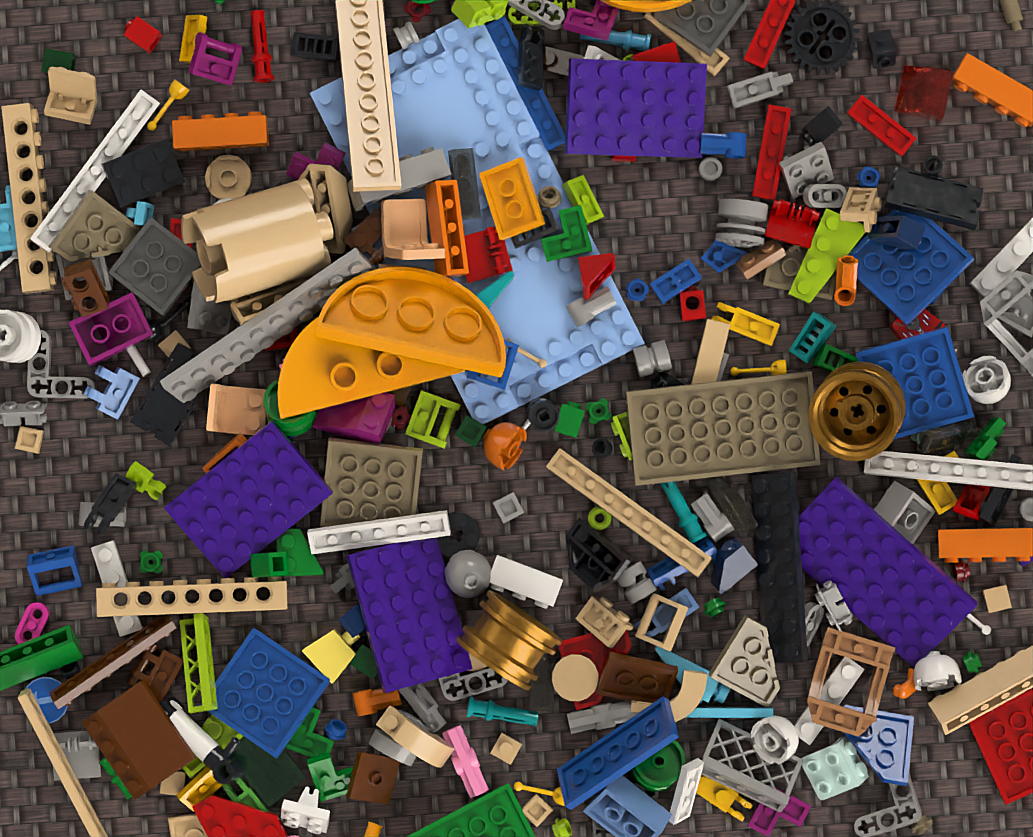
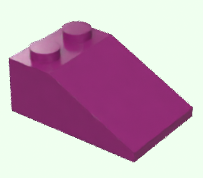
(111, 330)
(358, 419)

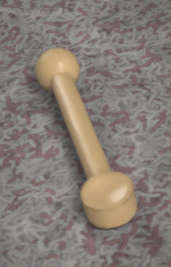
(541, 362)

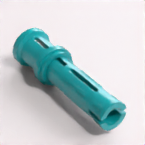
(687, 520)
(491, 710)

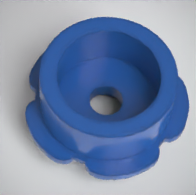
(868, 171)
(643, 290)
(336, 729)

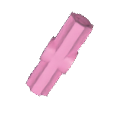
(465, 761)

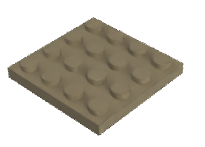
(370, 481)

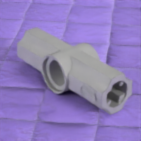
(600, 716)

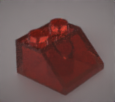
(924, 92)

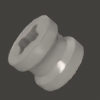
(406, 35)

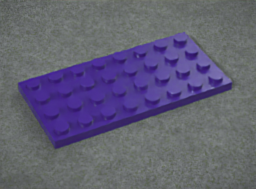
(879, 573)

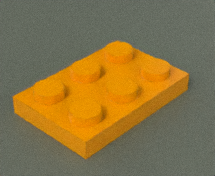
(511, 198)

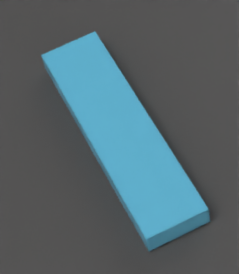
(731, 712)

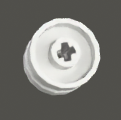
(18, 336)

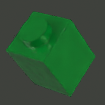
(569, 419)
(269, 564)

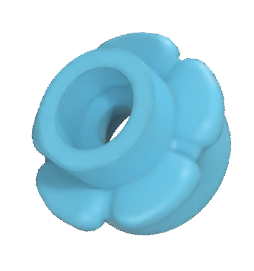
(720, 693)

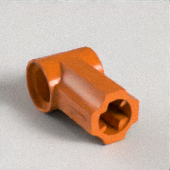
(846, 280)
(371, 700)

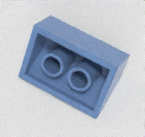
(627, 810)

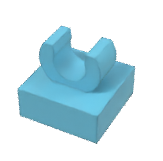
(141, 213)

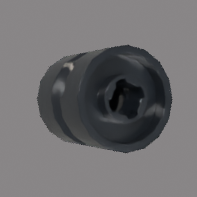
(542, 414)

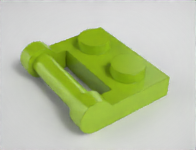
(425, 416)

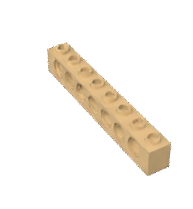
(13, 117)
(108, 607)

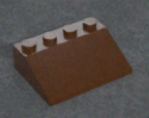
(138, 739)

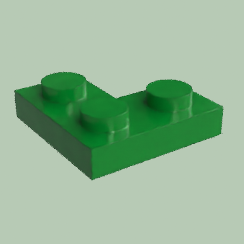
(574, 239)
(983, 445)
(307, 741)
(327, 779)

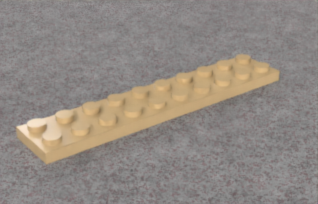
(367, 95)

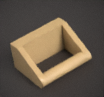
(673, 628)

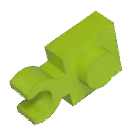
(144, 480)

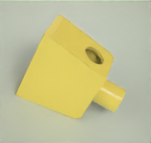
(332, 653)

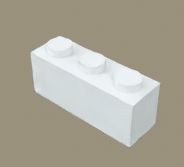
(524, 582)

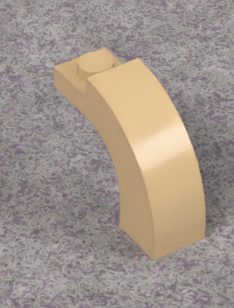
(686, 700)
(414, 738)

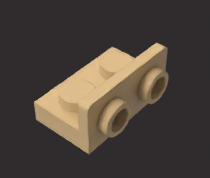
(861, 205)
(604, 621)

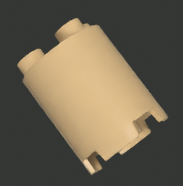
(258, 241)

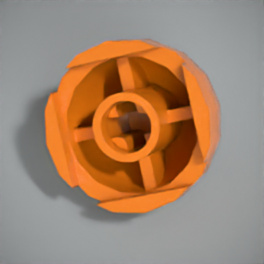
(502, 444)

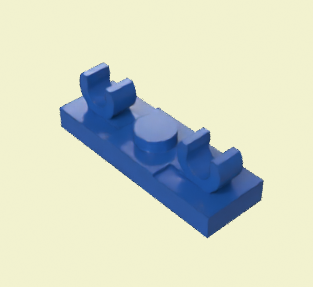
(668, 568)

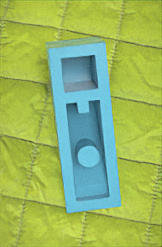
(673, 659)

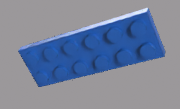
(617, 753)

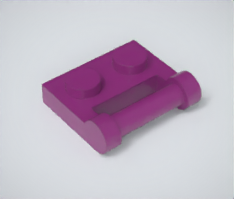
(211, 66)

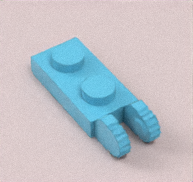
(7, 226)

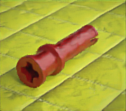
(261, 57)

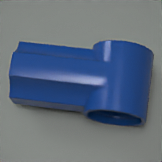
(729, 144)

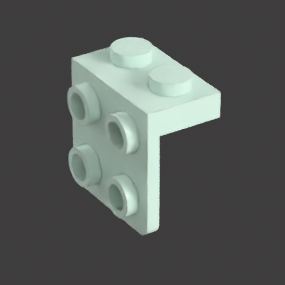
(835, 769)

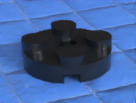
(469, 537)

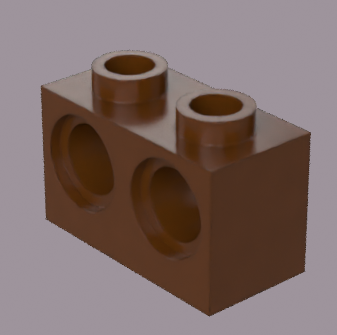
(91, 286)

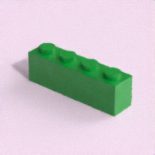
(39, 656)

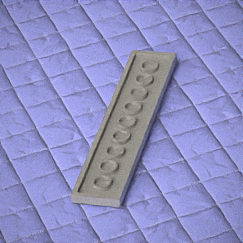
(264, 328)

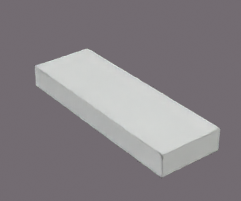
(686, 790)

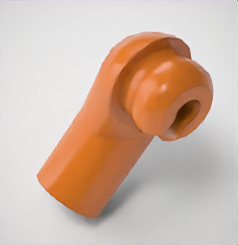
(907, 688)

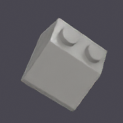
(905, 511)

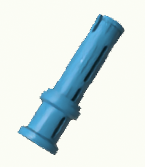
(627, 40)

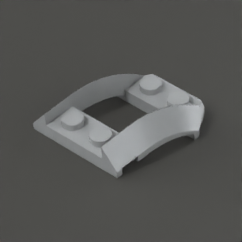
(997, 303)

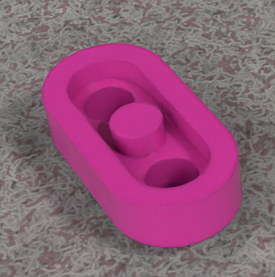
(31, 623)

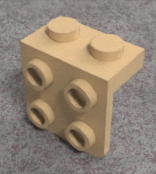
(71, 95)

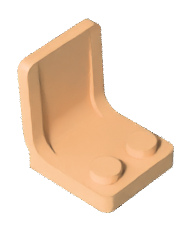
(406, 230)
(235, 409)

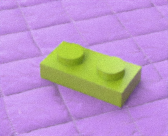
(581, 194)

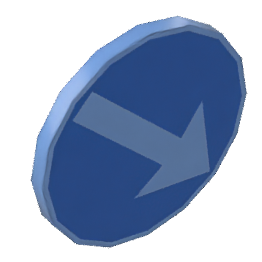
(40, 690)

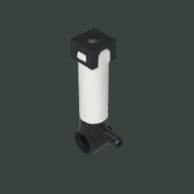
(203, 745)

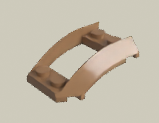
(858, 649)

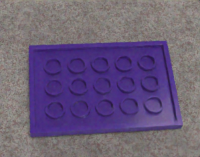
(635, 108)
(248, 499)
(408, 613)

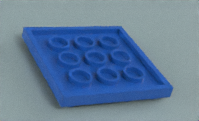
(910, 277)
(929, 378)
(267, 692)

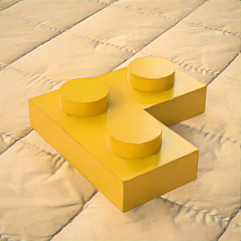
(939, 492)

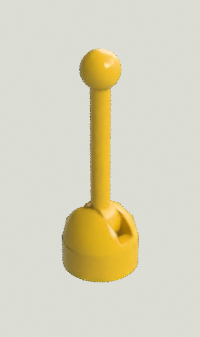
(176, 91)
(777, 367)
(557, 793)

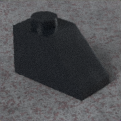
(821, 127)

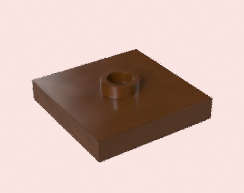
(373, 778)

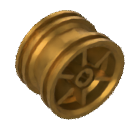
(829, 429)
(508, 640)

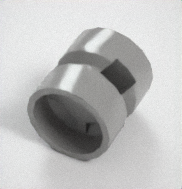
(652, 358)
(636, 583)

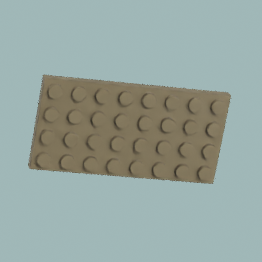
(721, 428)

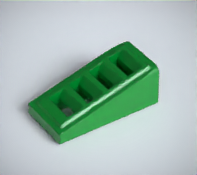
(821, 355)

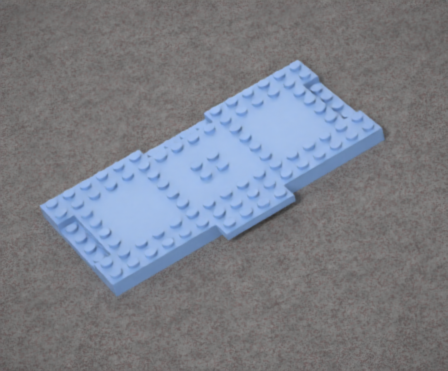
(461, 96)

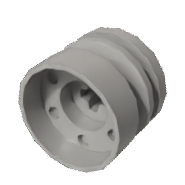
(741, 222)
(384, 743)

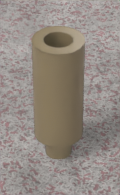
(1012, 13)

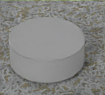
(710, 169)
(1026, 509)

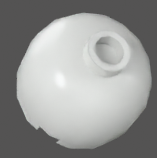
(987, 380)
(936, 672)
(775, 739)

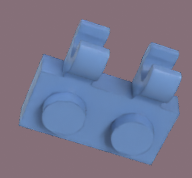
(116, 393)

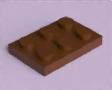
(635, 678)

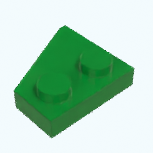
(299, 556)

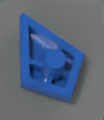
(722, 256)

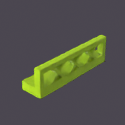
(204, 663)

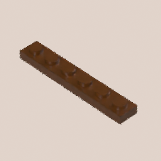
(112, 660)

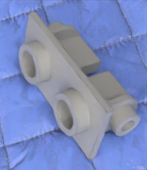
(32, 411)
(837, 613)

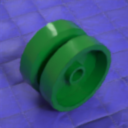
(289, 426)
(662, 777)

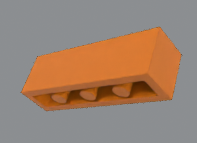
(995, 88)
(220, 133)
(447, 227)
(985, 543)

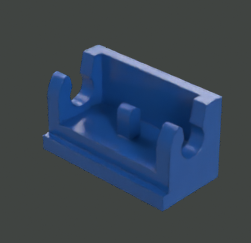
(675, 281)

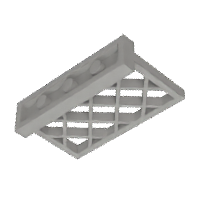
(747, 783)

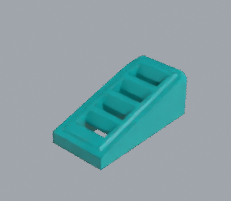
(494, 290)
(810, 325)

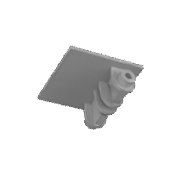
(81, 754)

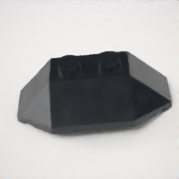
(594, 556)

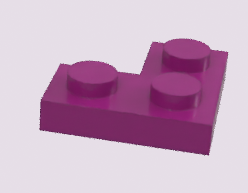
(594, 24)
(328, 156)
(765, 818)

